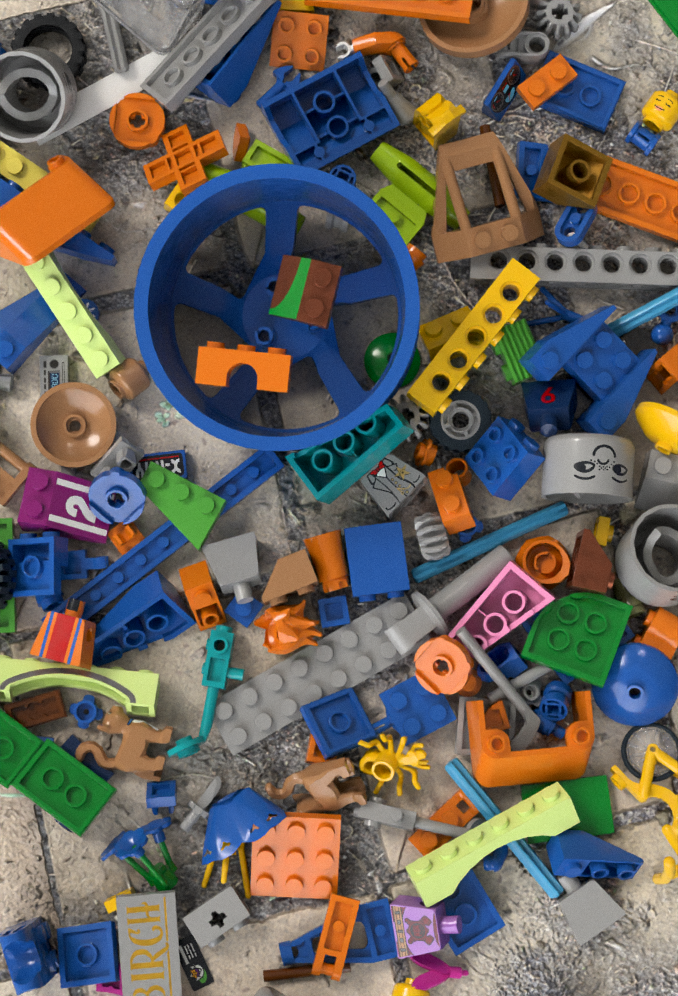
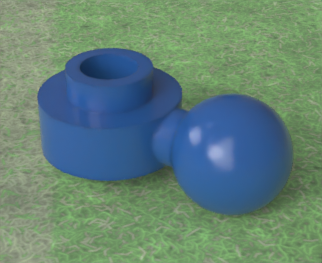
(663, 333)

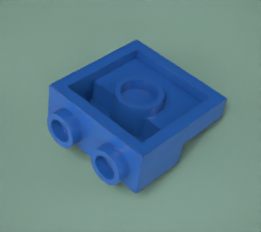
(38, 563)

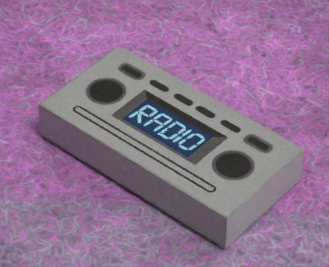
(53, 371)

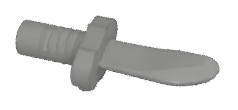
(198, 808)

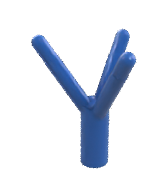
(552, 302)

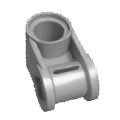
(520, 49)

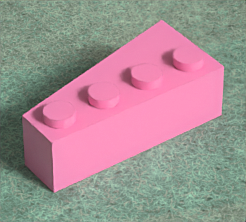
(504, 606)

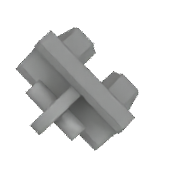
(121, 455)

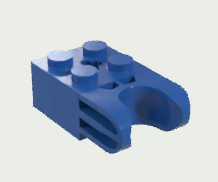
(29, 954)

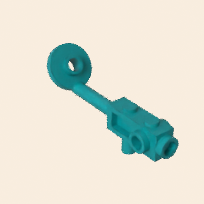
(215, 677)

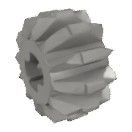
(568, 20)
(414, 411)
(432, 536)

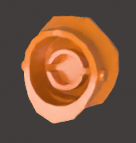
(545, 560)

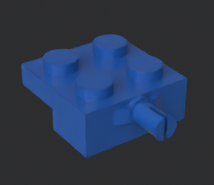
(413, 710)

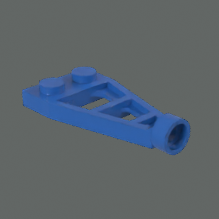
(379, 930)

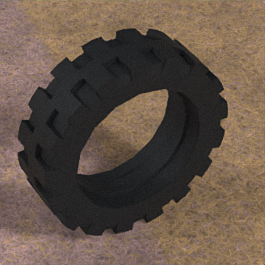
(60, 25)

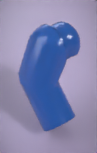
(496, 861)

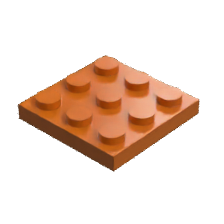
(297, 857)

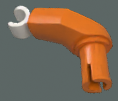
(382, 43)

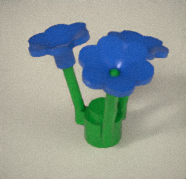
(130, 845)

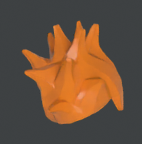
(287, 628)

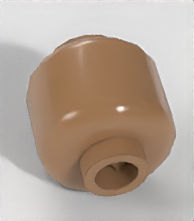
(129, 379)

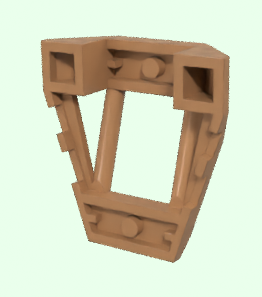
(490, 236)

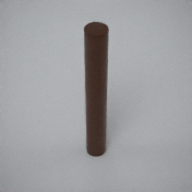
(498, 197)
(294, 972)

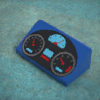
(504, 91)

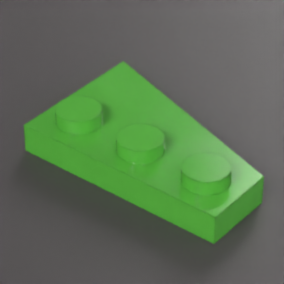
(183, 503)

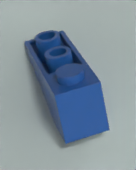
(584, 855)

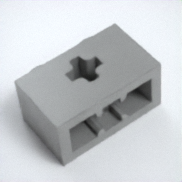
(200, 918)

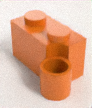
(451, 495)

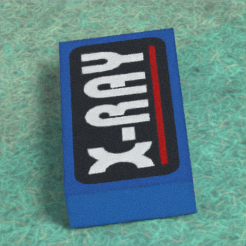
(172, 460)

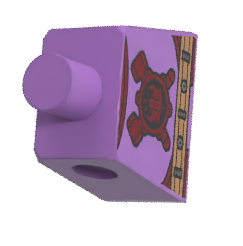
(421, 928)

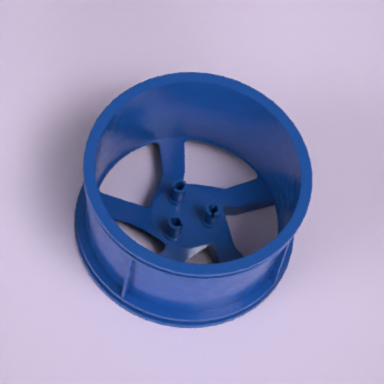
(166, 283)

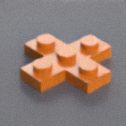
(185, 159)

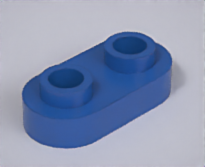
(575, 222)

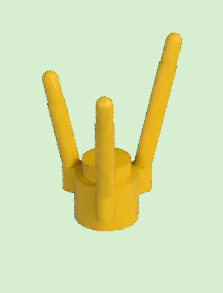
(225, 864)

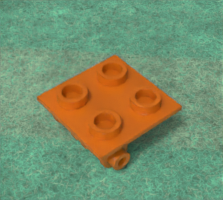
(299, 40)

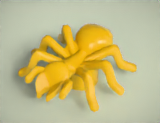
(385, 762)

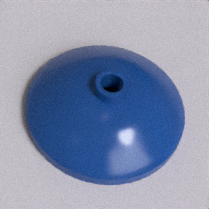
(641, 668)

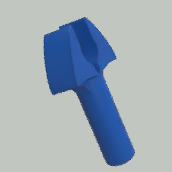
(279, 86)

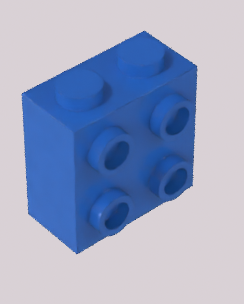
(505, 457)

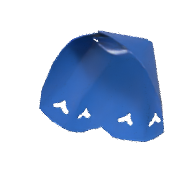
(233, 819)

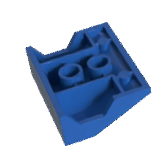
(329, 114)

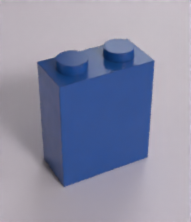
(377, 561)

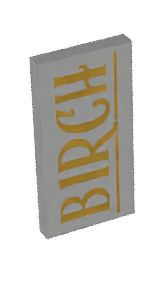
(149, 944)

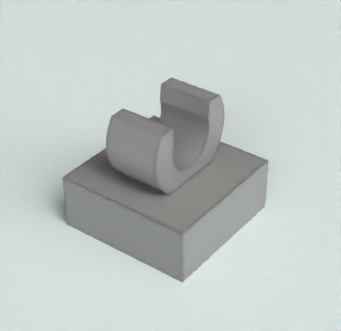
(387, 69)

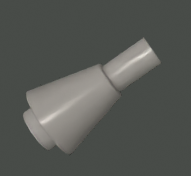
(401, 106)

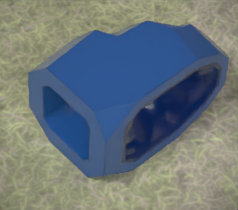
(506, 659)

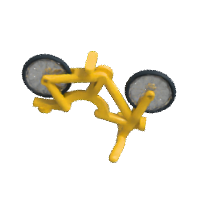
(652, 756)

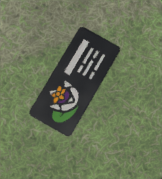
(194, 963)

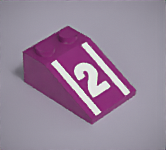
(60, 505)

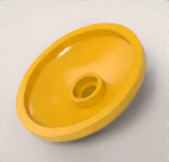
(659, 425)

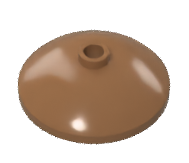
(53, 419)

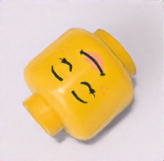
(661, 111)

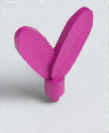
(437, 974)

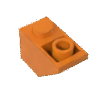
(202, 595)

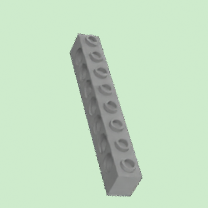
(653, 279)

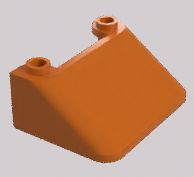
(50, 212)

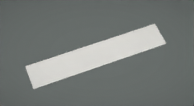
(108, 92)

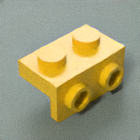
(438, 331)

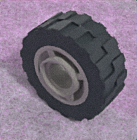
(465, 438)

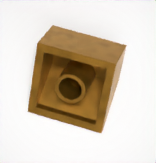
(572, 173)

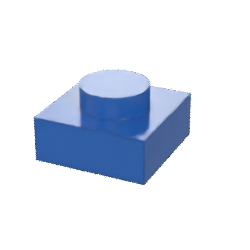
(333, 611)
(244, 612)

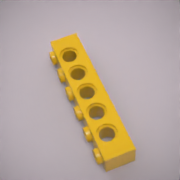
(513, 277)

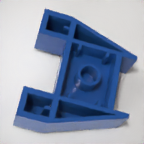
(598, 363)

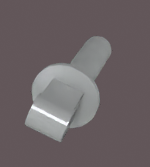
(432, 612)

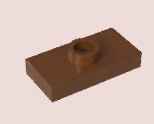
(38, 709)

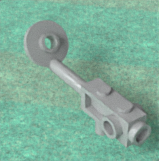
(378, 813)

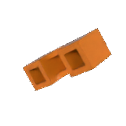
(217, 363)

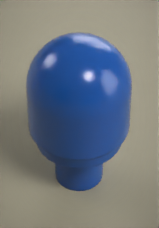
(548, 726)

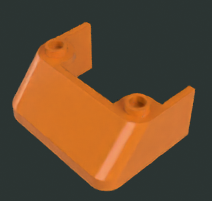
(499, 766)

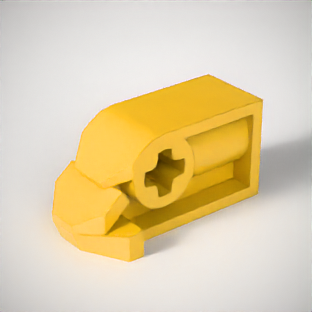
(438, 120)

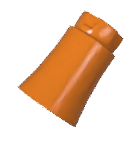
(329, 560)

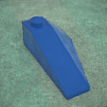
(26, 326)

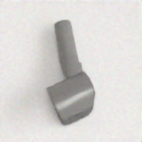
(73, 472)

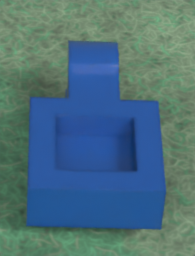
(80, 564)

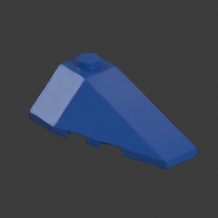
(233, 73)
(142, 616)

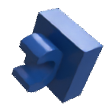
(161, 795)

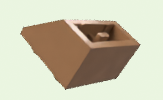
(290, 576)

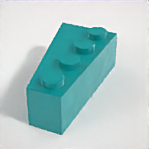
(340, 462)

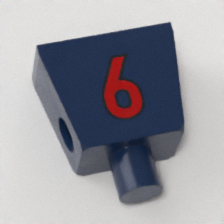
(550, 405)

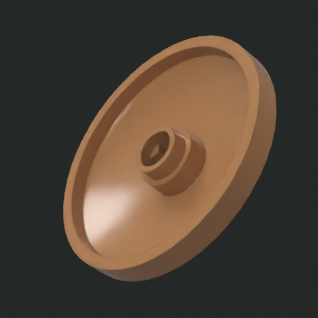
(490, 28)

